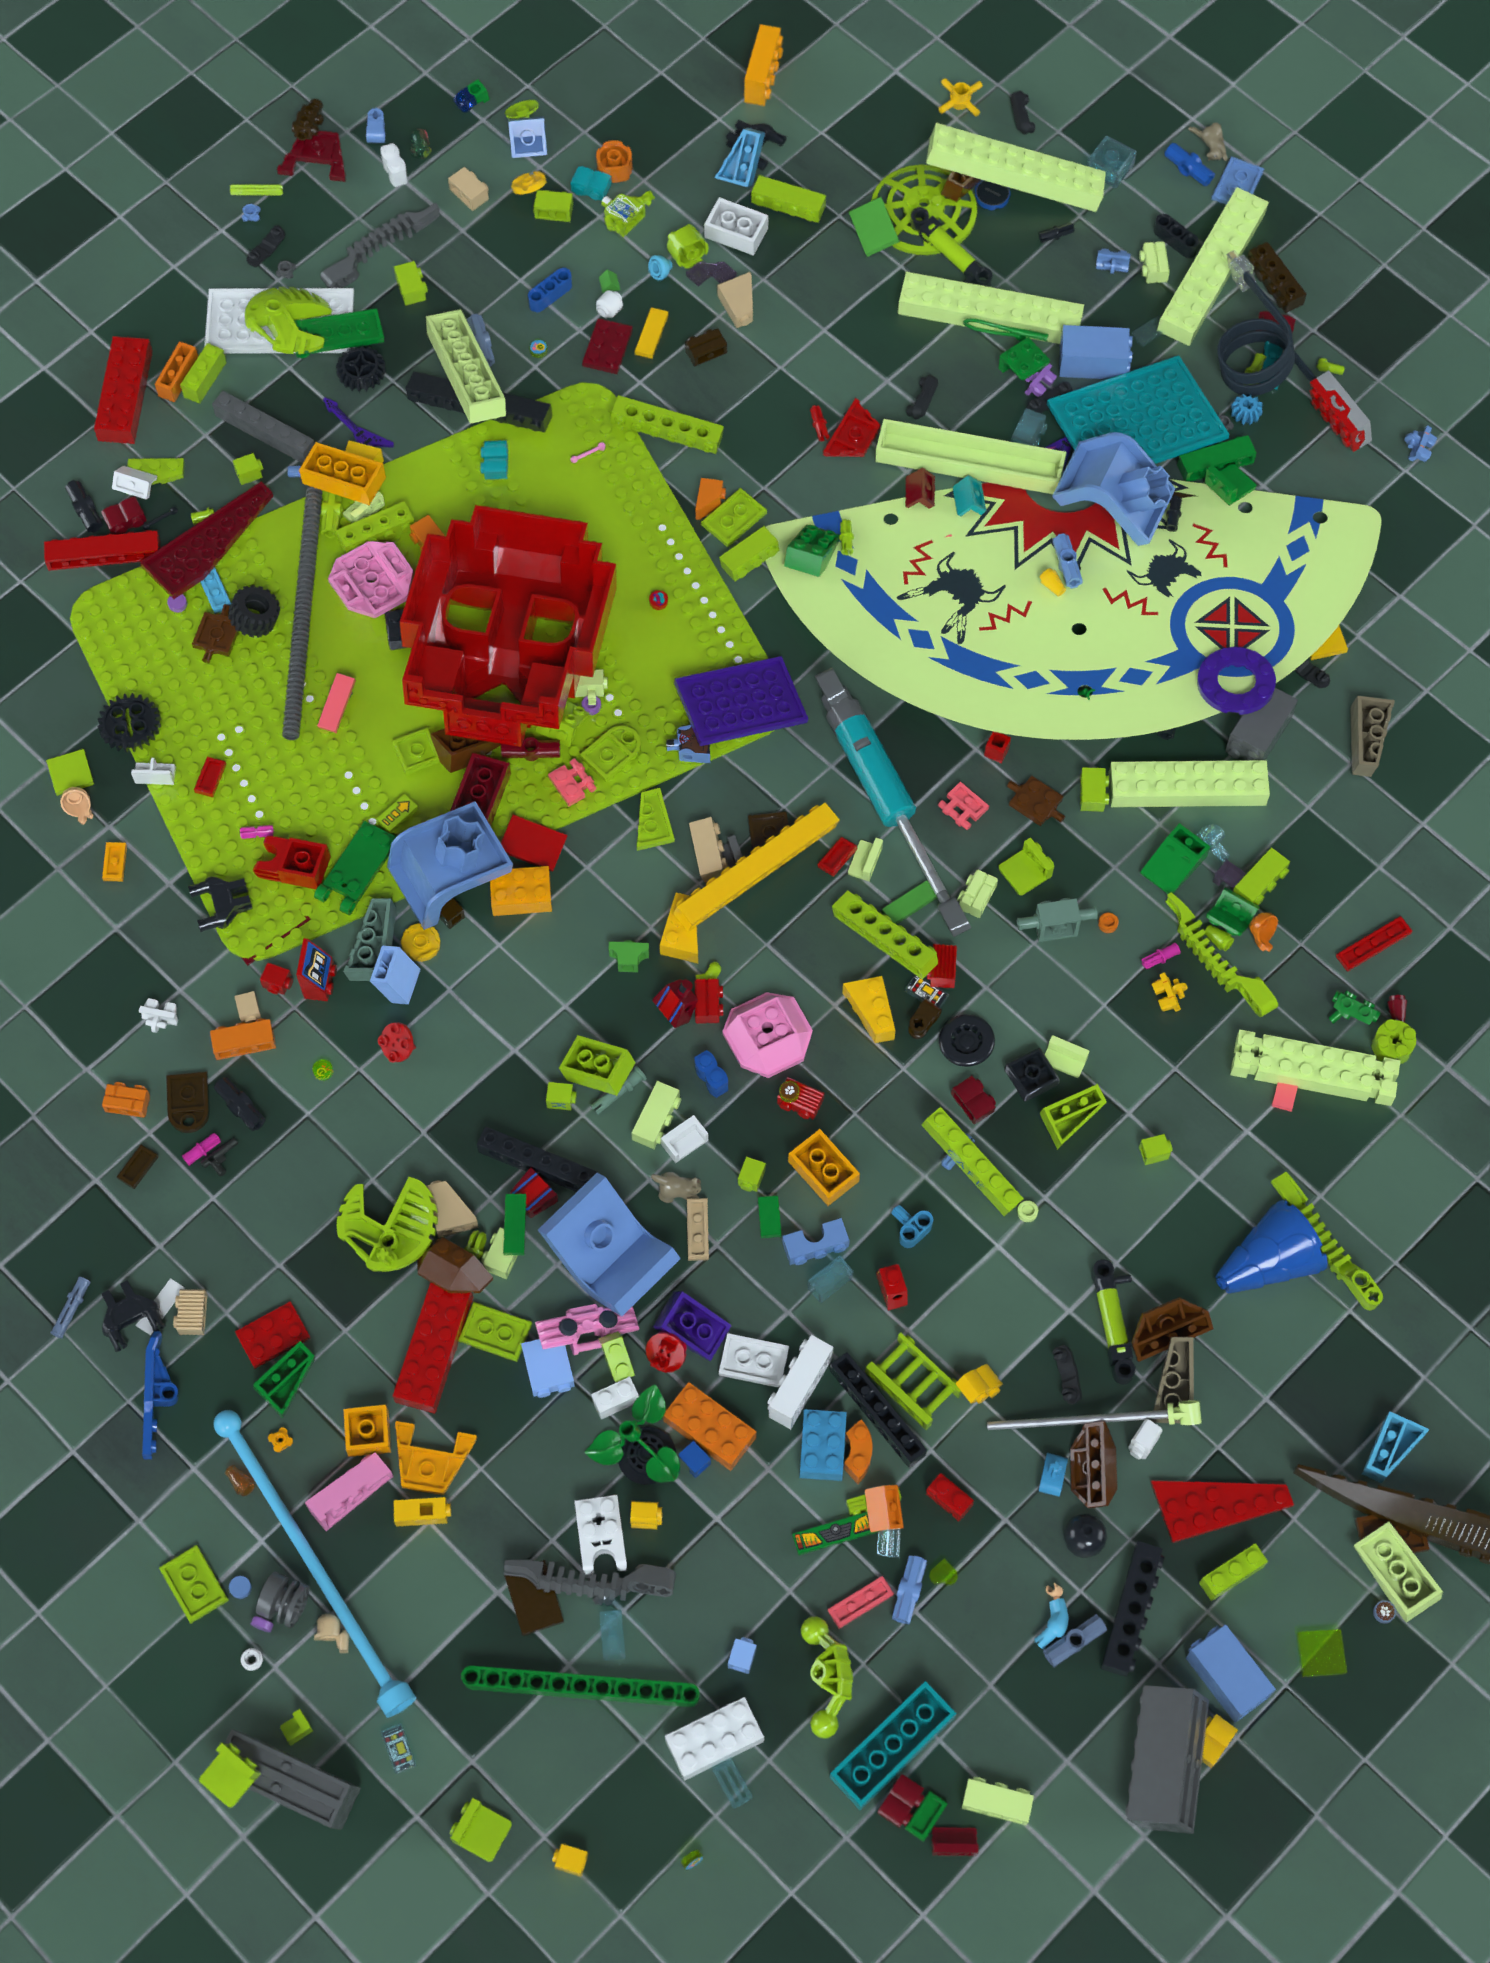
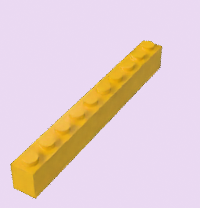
(756, 866)

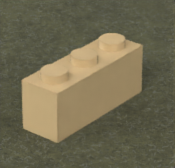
(708, 848)

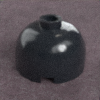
(1085, 1535)

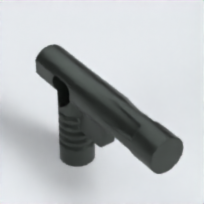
(219, 1157)

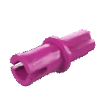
(1160, 956)
(201, 1149)

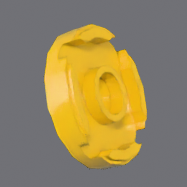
(528, 183)
(420, 943)

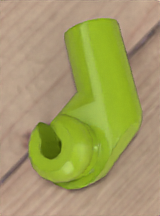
(1324, 365)
(712, 972)

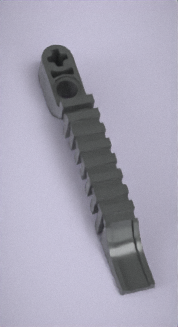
(346, 271)
(645, 1580)

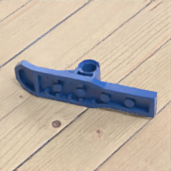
(156, 1384)

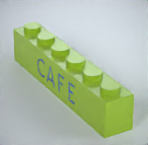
(972, 1161)

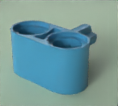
(911, 1225)
(1053, 1474)

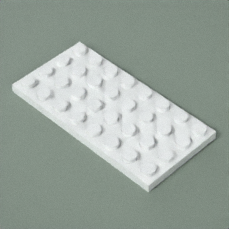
(226, 318)

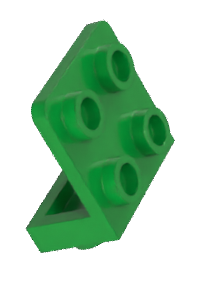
(1023, 359)
(1229, 483)
(1232, 912)

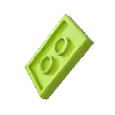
(734, 517)
(495, 1331)
(193, 1584)

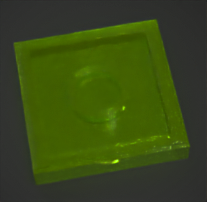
(1321, 1653)

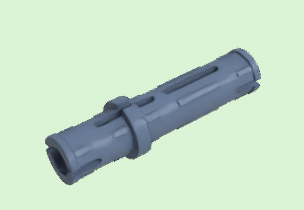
(74, 1299)

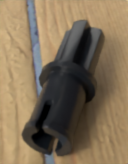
(1056, 232)
(1174, 514)

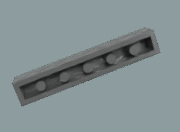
(262, 426)

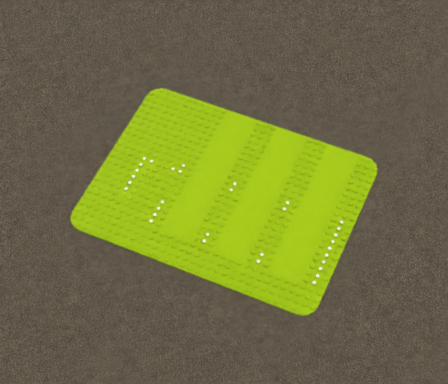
(336, 781)

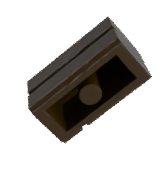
(705, 347)

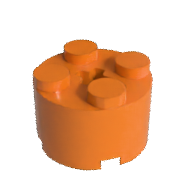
(615, 160)

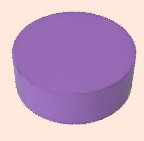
(177, 605)
(592, 709)
(262, 1624)

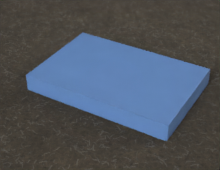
(1237, 174)

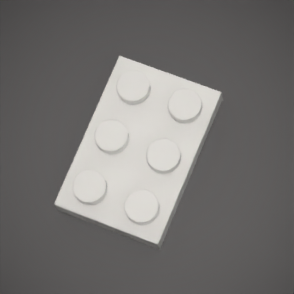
(753, 1360)

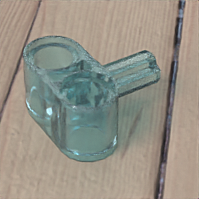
(1212, 836)

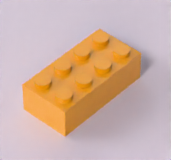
(763, 65)
(342, 473)

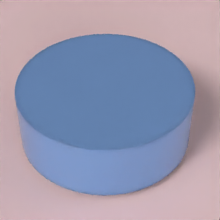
(240, 1587)

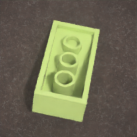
(1398, 1572)

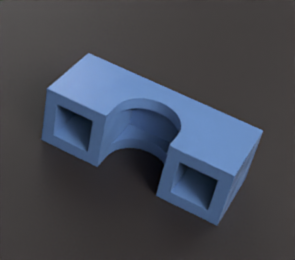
(800, 1249)

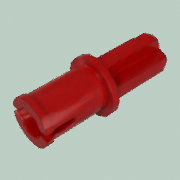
(819, 423)

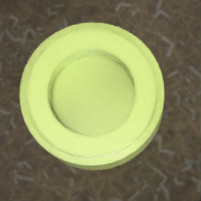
(1027, 1211)

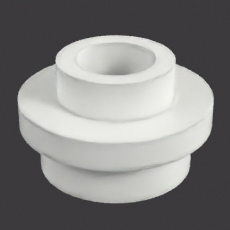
(247, 1654)

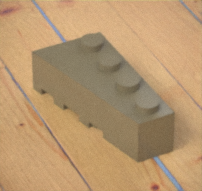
(1368, 731)
(1177, 1376)

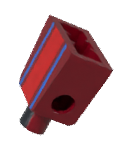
(676, 1002)
(538, 1193)

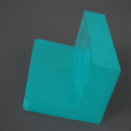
(969, 496)

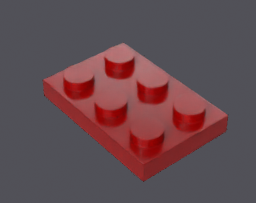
(272, 1335)

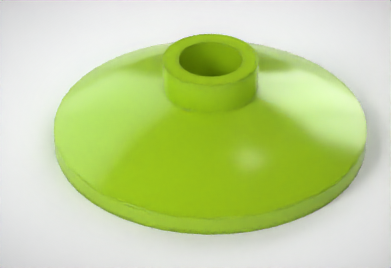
(522, 109)

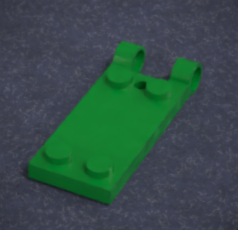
(343, 330)
(357, 866)

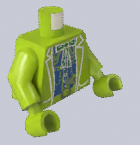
(625, 211)

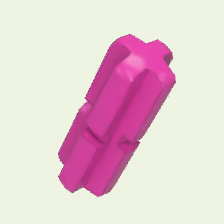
(252, 832)

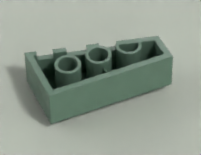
(375, 933)

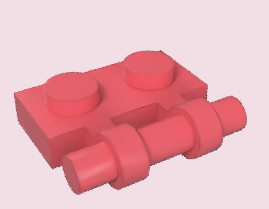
(566, 784)
(967, 801)

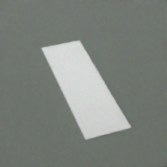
(165, 1300)

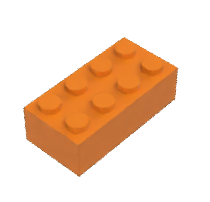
(709, 1426)

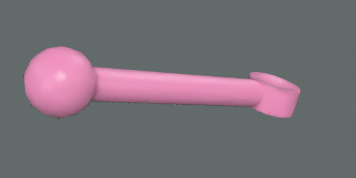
(601, 446)

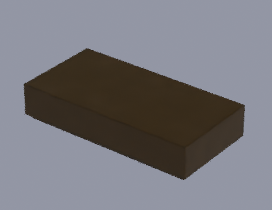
(137, 1166)

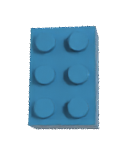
(823, 1445)

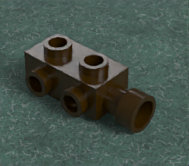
(308, 120)

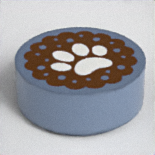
(1384, 1611)

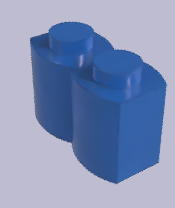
(709, 1072)

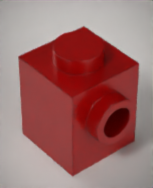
(997, 746)
(276, 979)

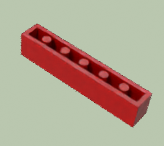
(100, 550)

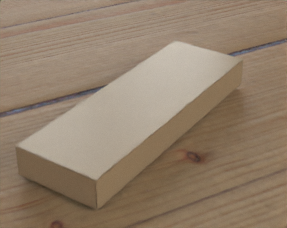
(697, 1229)

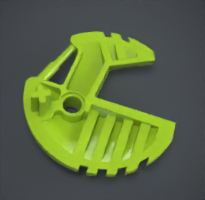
(278, 311)
(408, 1225)

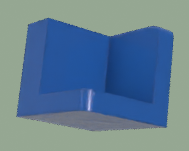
(695, 1459)

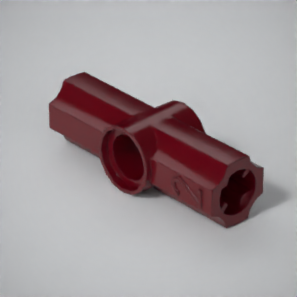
(542, 749)

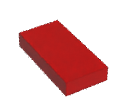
(210, 777)
(837, 856)

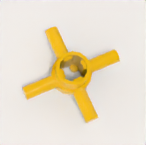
(960, 96)

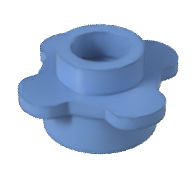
(248, 209)

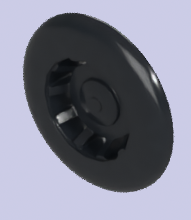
(966, 1041)
(641, 1455)

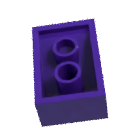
(692, 1324)

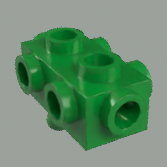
(1349, 1006)

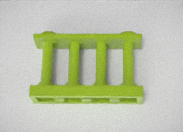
(893, 1386)

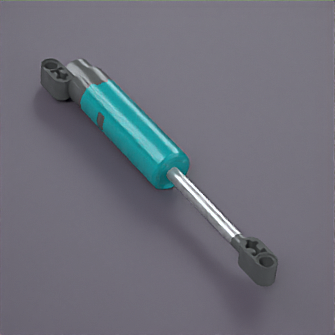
(882, 783)

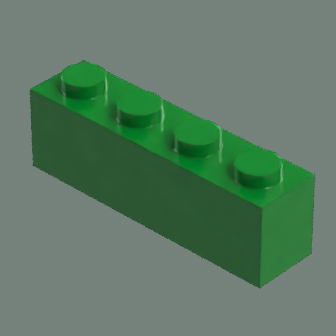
(1236, 451)

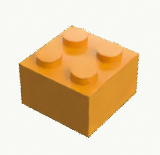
(367, 1430)

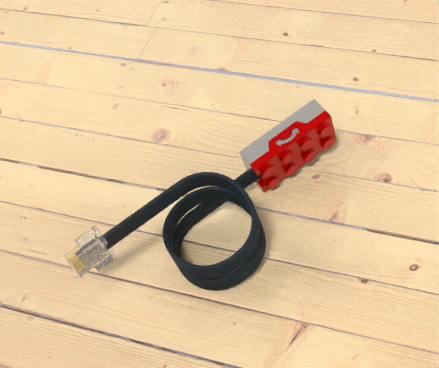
(1326, 391)

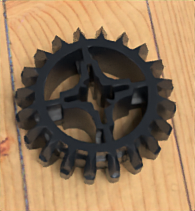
(360, 368)

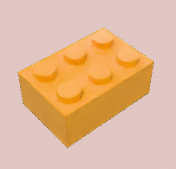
(522, 892)
(823, 1167)

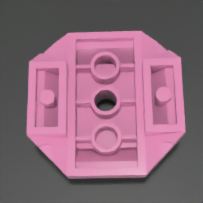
(369, 563)
(770, 1051)

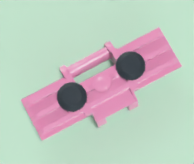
(581, 1320)

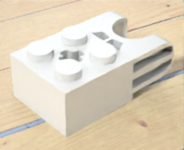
(600, 1538)

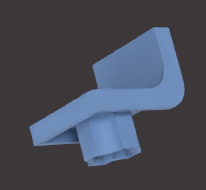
(1119, 478)
(445, 859)
(607, 1246)

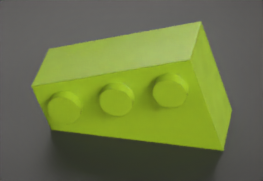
(1071, 1113)

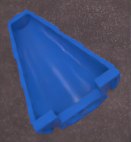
(1274, 1252)

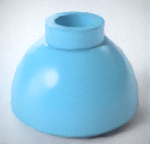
(659, 267)

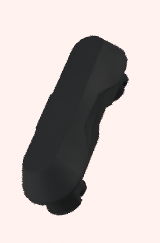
(1021, 116)
(266, 247)
(929, 386)
(1040, 403)
(1313, 674)
(1069, 1374)

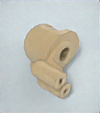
(330, 1630)

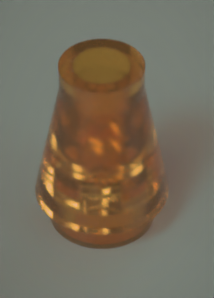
(240, 1481)

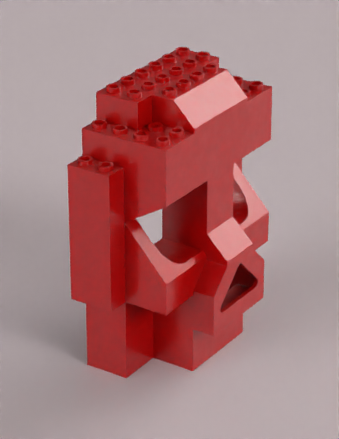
(521, 572)

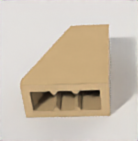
(737, 299)
(452, 1211)

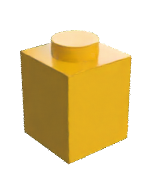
(570, 1860)

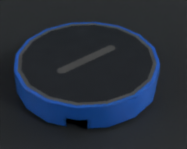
(991, 195)

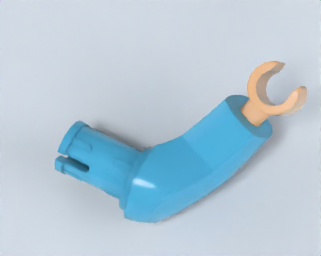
(1059, 1618)

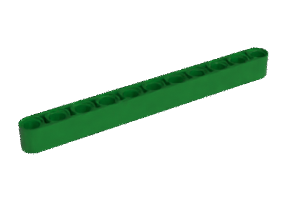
(571, 1680)

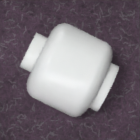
(609, 304)

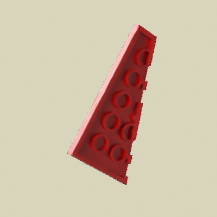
(1209, 1506)

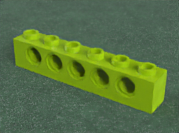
(667, 424)
(920, 964)

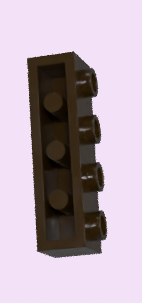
(1276, 277)

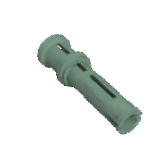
(607, 1099)

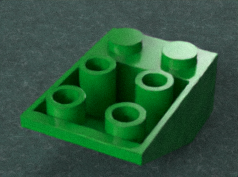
(811, 550)
(1175, 859)

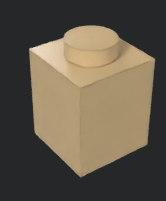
(248, 1007)

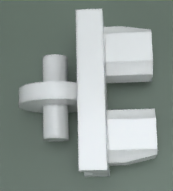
(158, 1018)

